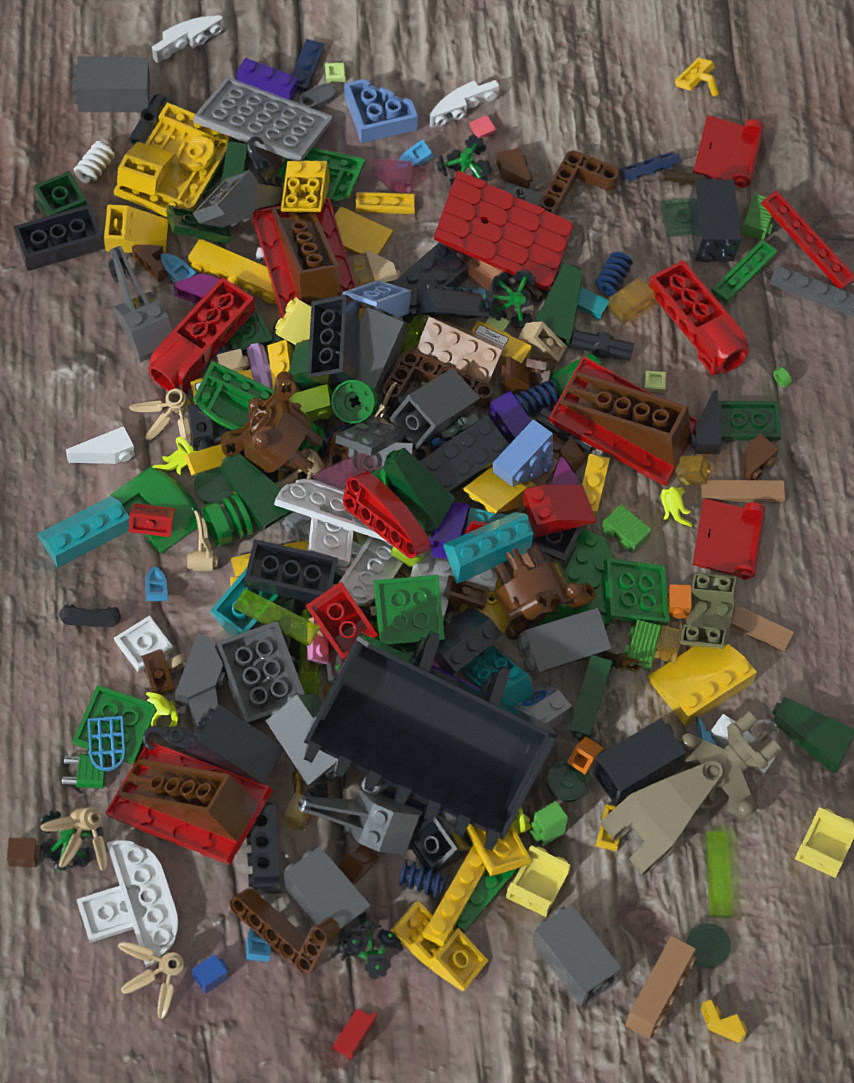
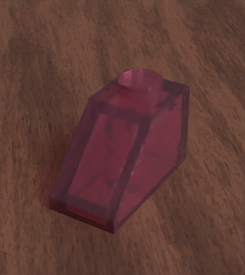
(394, 174)
(337, 474)

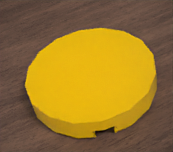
(196, 153)

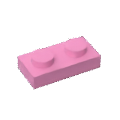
(319, 648)

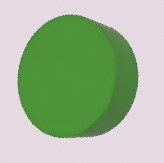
(782, 377)

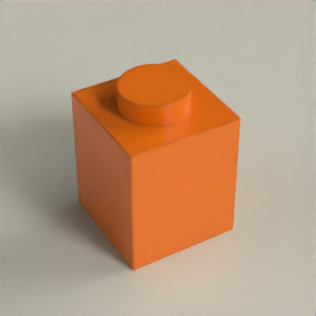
(679, 601)
(584, 755)

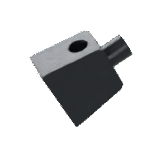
(200, 427)

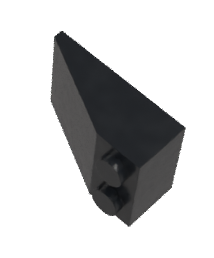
(559, 544)

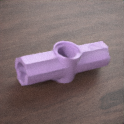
(259, 364)

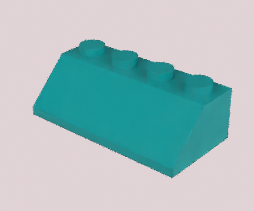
(85, 530)
(487, 546)
(232, 620)

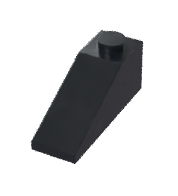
(707, 430)

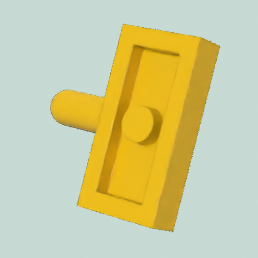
(695, 73)

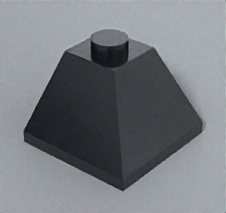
(438, 845)

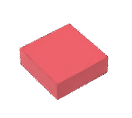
(483, 127)

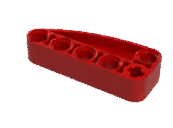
(385, 514)

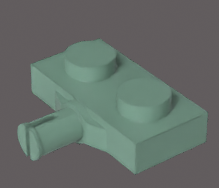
(460, 425)

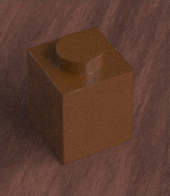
(23, 852)

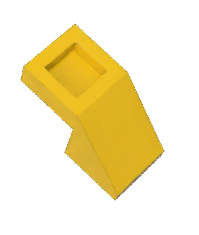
(729, 1027)

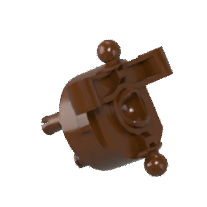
(274, 431)
(535, 590)

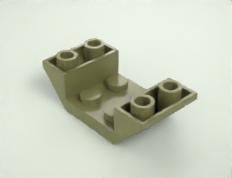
(710, 611)

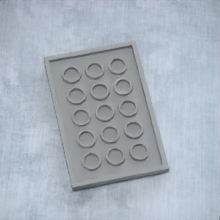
(249, 111)

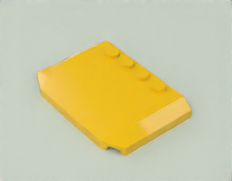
(178, 186)

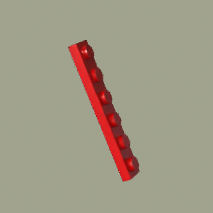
(808, 240)

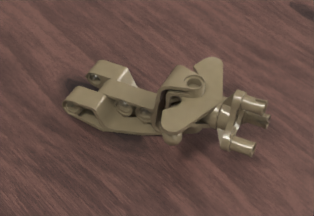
(666, 807)

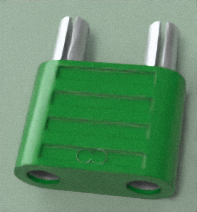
(87, 774)

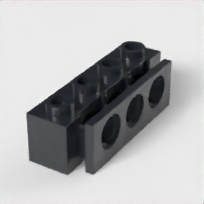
(268, 879)

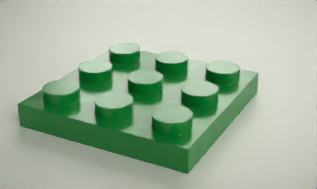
(636, 591)
(408, 609)
(109, 703)

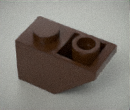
(513, 167)
(514, 376)
(758, 456)

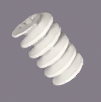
(94, 162)

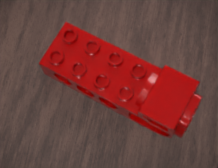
(701, 318)
(200, 336)

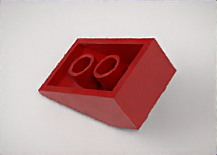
(557, 508)
(340, 618)

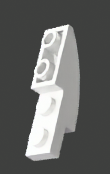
(190, 32)
(455, 104)

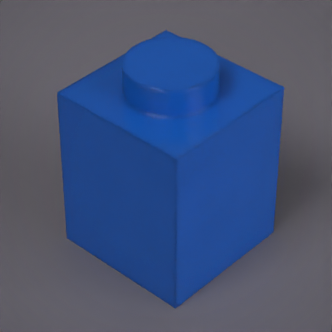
(210, 973)

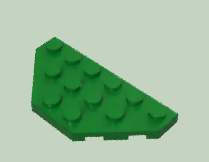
(586, 567)

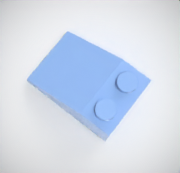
(383, 296)

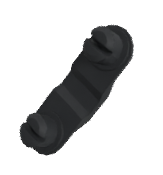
(98, 617)

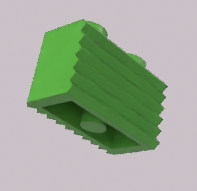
(757, 220)
(626, 529)
(643, 643)
(548, 824)

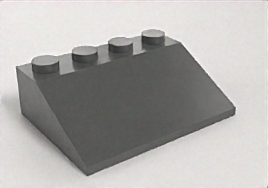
(259, 671)

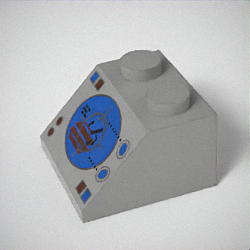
(546, 705)

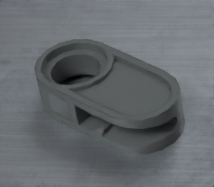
(321, 95)

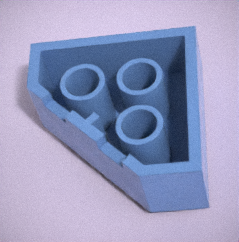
(378, 111)
(526, 456)

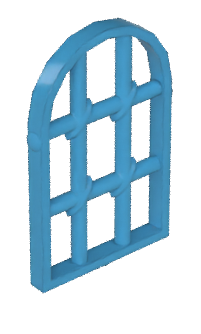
(111, 735)

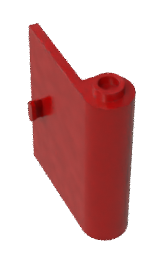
(731, 152)
(732, 540)

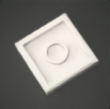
(142, 639)

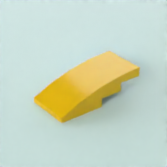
(455, 961)

